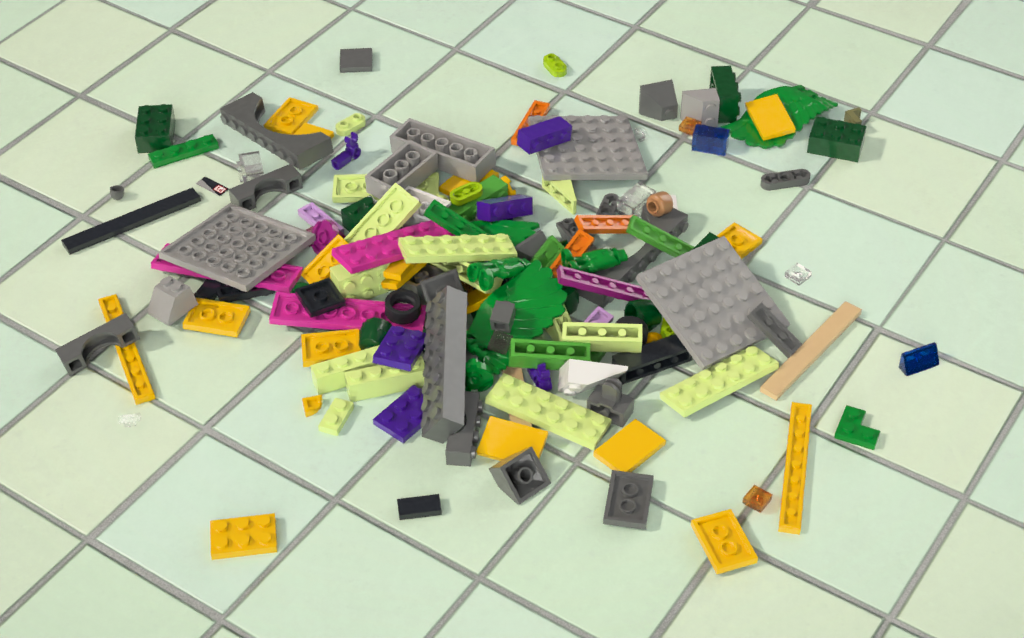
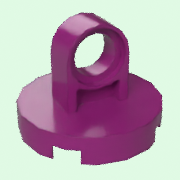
(325, 233)

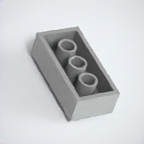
(406, 167)

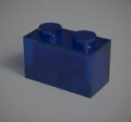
(710, 139)

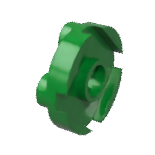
(478, 375)

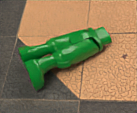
(594, 260)
(500, 268)

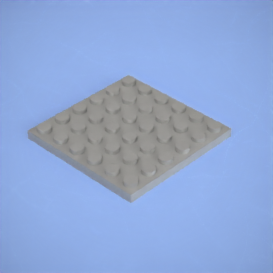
(598, 150)
(237, 247)
(708, 301)

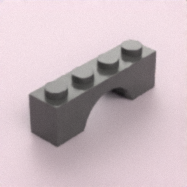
(283, 180)
(77, 352)
(460, 446)

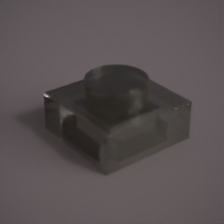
(500, 342)

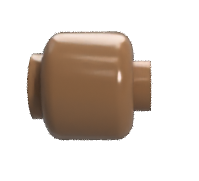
(659, 204)

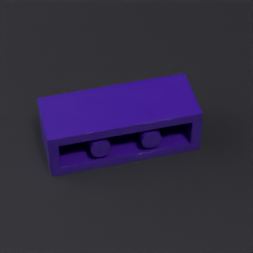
(544, 135)
(504, 208)

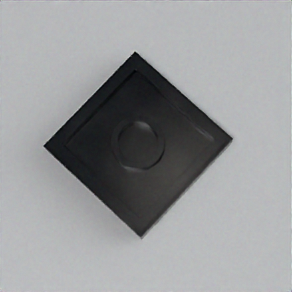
(320, 297)

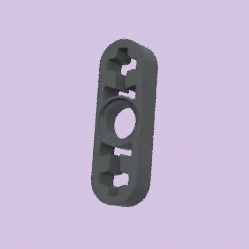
(774, 180)
(605, 207)

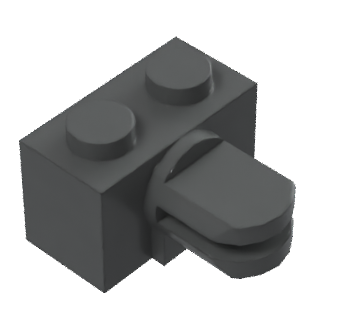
(611, 402)

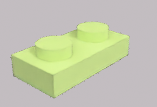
(336, 416)

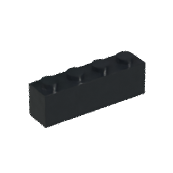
(653, 358)

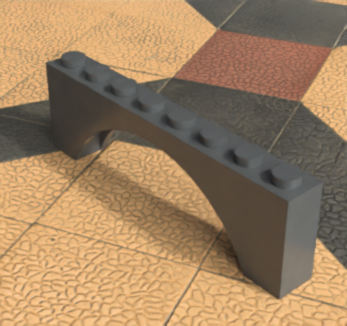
(295, 149)
(672, 223)

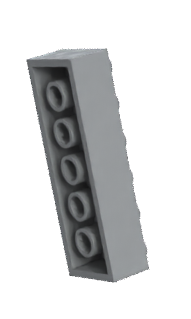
(455, 153)

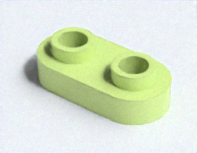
(350, 124)

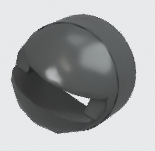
(117, 192)

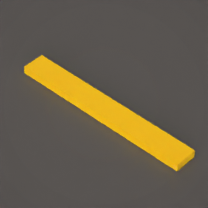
(128, 356)
(795, 469)

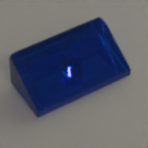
(919, 359)

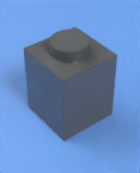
(503, 316)

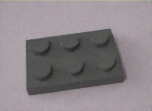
(628, 499)

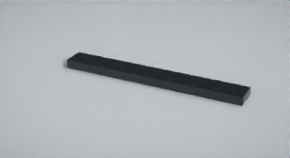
(130, 220)

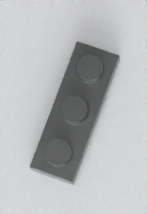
(774, 330)

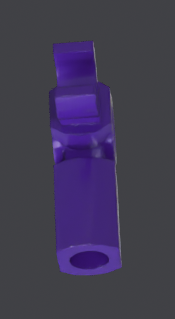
(351, 151)
(541, 377)

